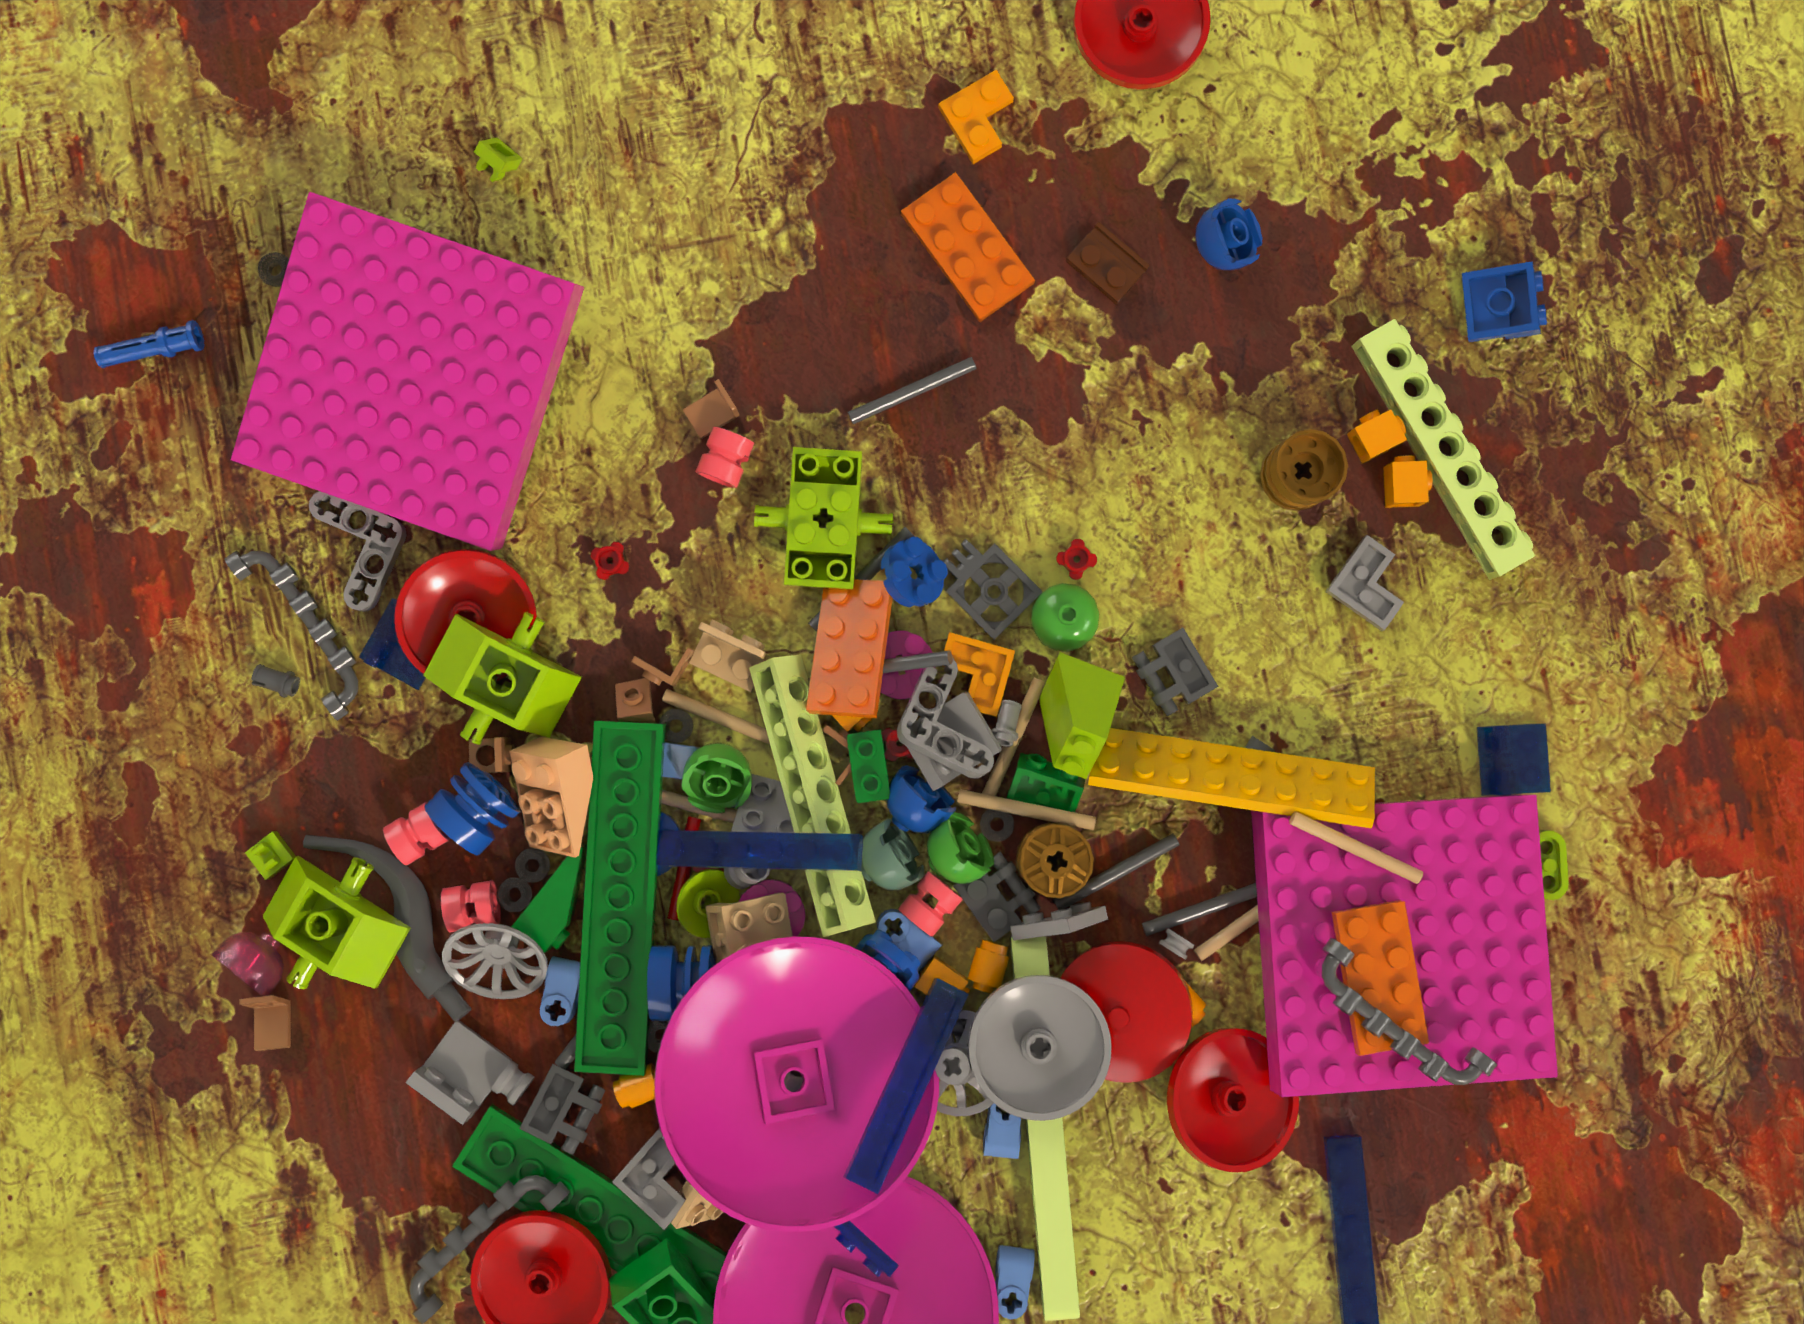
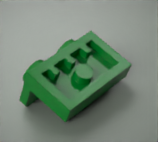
(868, 766)
(1044, 785)

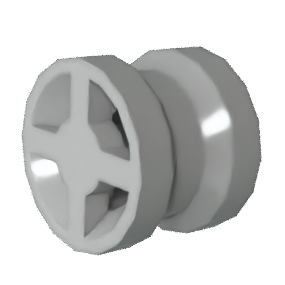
(512, 1083)

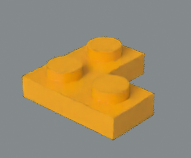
(968, 113)
(988, 667)

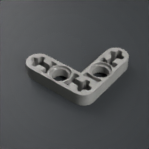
(373, 546)
(932, 730)

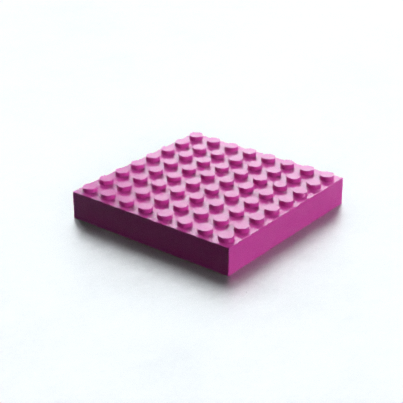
(406, 372)
(1471, 928)

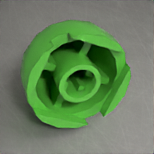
(1065, 617)
(717, 778)
(958, 852)

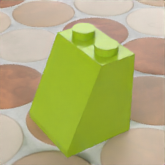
(1078, 712)

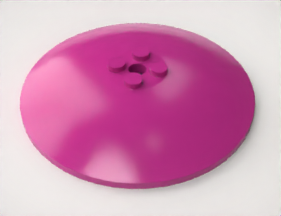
(723, 1094)
(814, 1278)

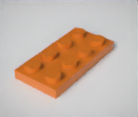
(967, 247)
(850, 650)
(1381, 970)

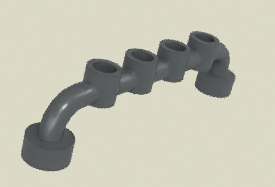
(303, 606)
(1379, 1023)
(481, 1220)

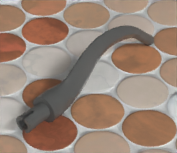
(413, 909)

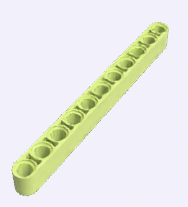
(1049, 1178)

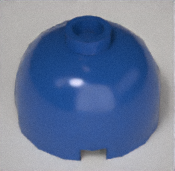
(1228, 236)
(916, 804)

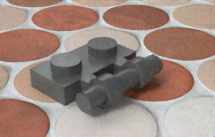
(1183, 665)
(988, 903)
(552, 1104)

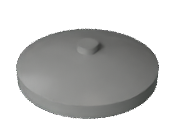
(1039, 1047)

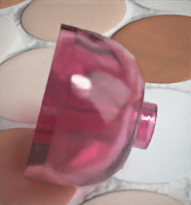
(252, 960)

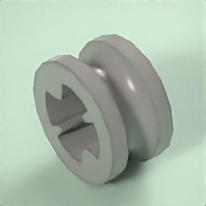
(1176, 944)

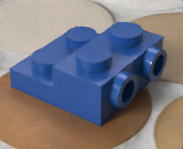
(1503, 302)

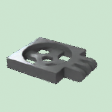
(970, 568)

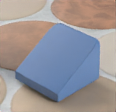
(675, 759)

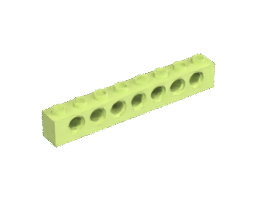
(1425, 440)
(809, 786)

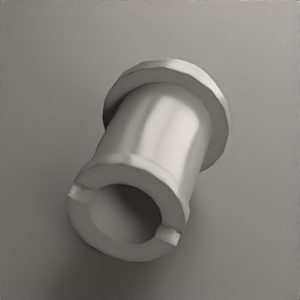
(1007, 722)

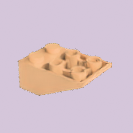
(553, 792)

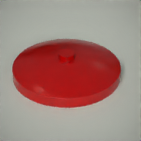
(1141, 40)
(462, 584)
(1142, 1004)
(1225, 1103)
(540, 1272)

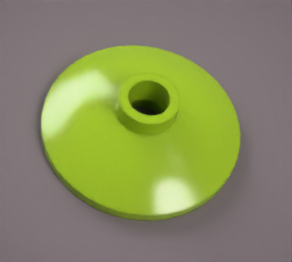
(705, 883)

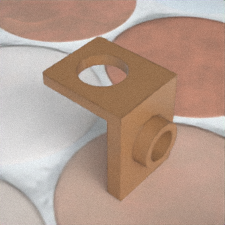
(711, 411)
(657, 676)
(634, 701)
(841, 737)
(502, 762)
(271, 1022)

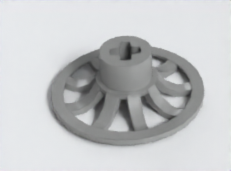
(498, 951)
(956, 1070)

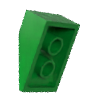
(661, 1289)

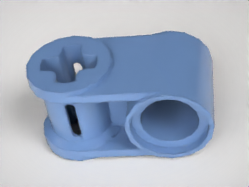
(910, 937)
(563, 986)
(1001, 1134)
(1013, 1274)

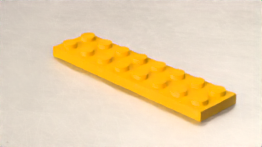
(1236, 777)

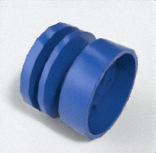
(467, 814)
(670, 979)

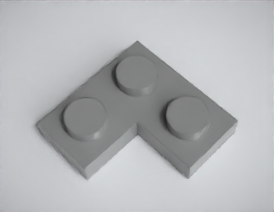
(1357, 586)
(1060, 922)
(645, 1185)

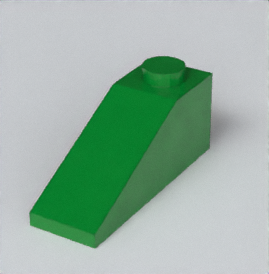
(554, 905)

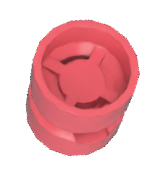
(725, 457)
(413, 835)
(459, 909)
(922, 913)

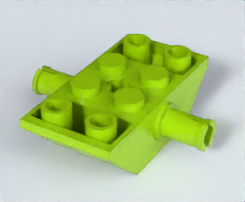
(821, 484)
(467, 670)
(333, 925)

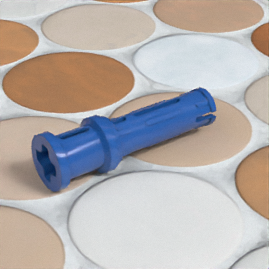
(163, 342)

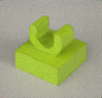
(498, 156)
(270, 855)

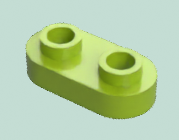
(1554, 864)

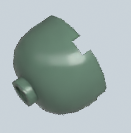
(890, 857)

